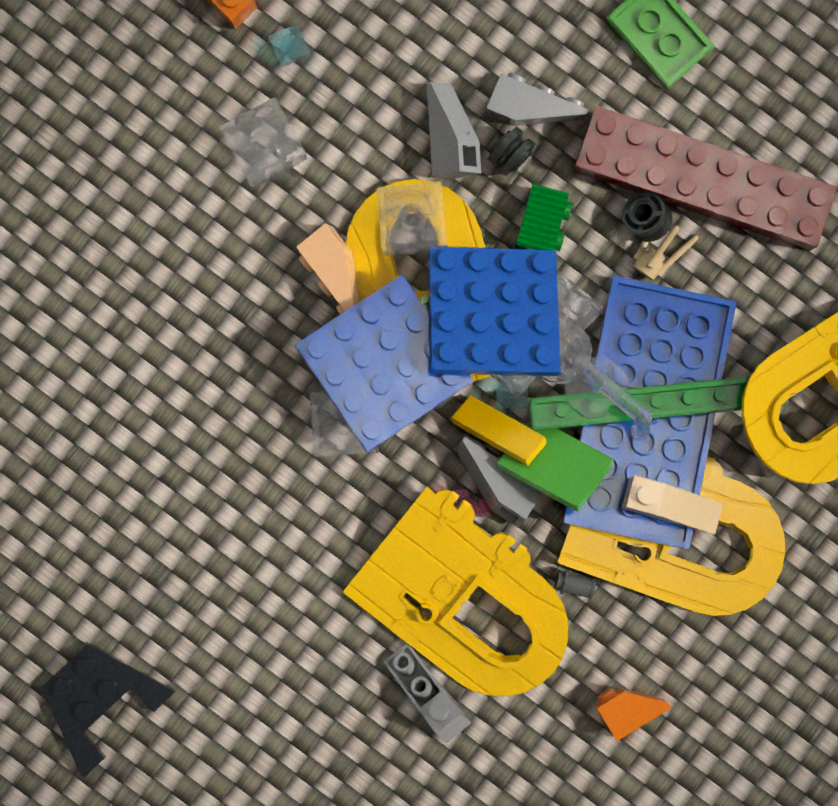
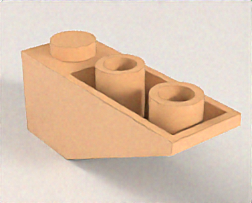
(334, 265)

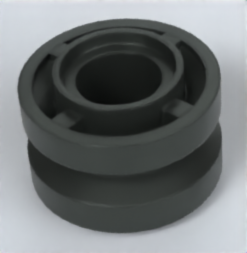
(511, 151)
(656, 225)

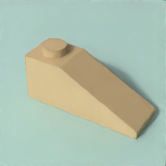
(671, 504)

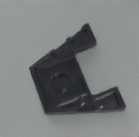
(87, 690)

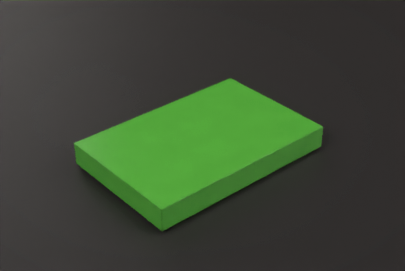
(660, 37)
(562, 469)

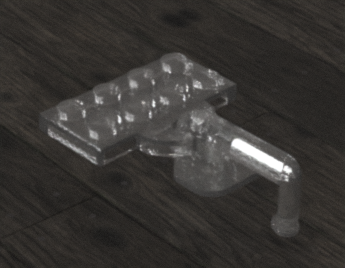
(588, 382)

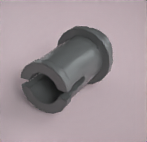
(574, 584)

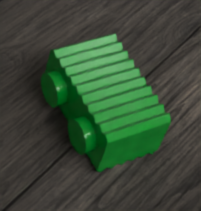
(543, 219)

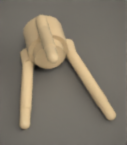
(650, 262)

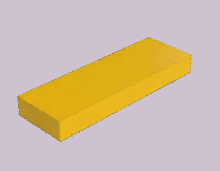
(499, 430)

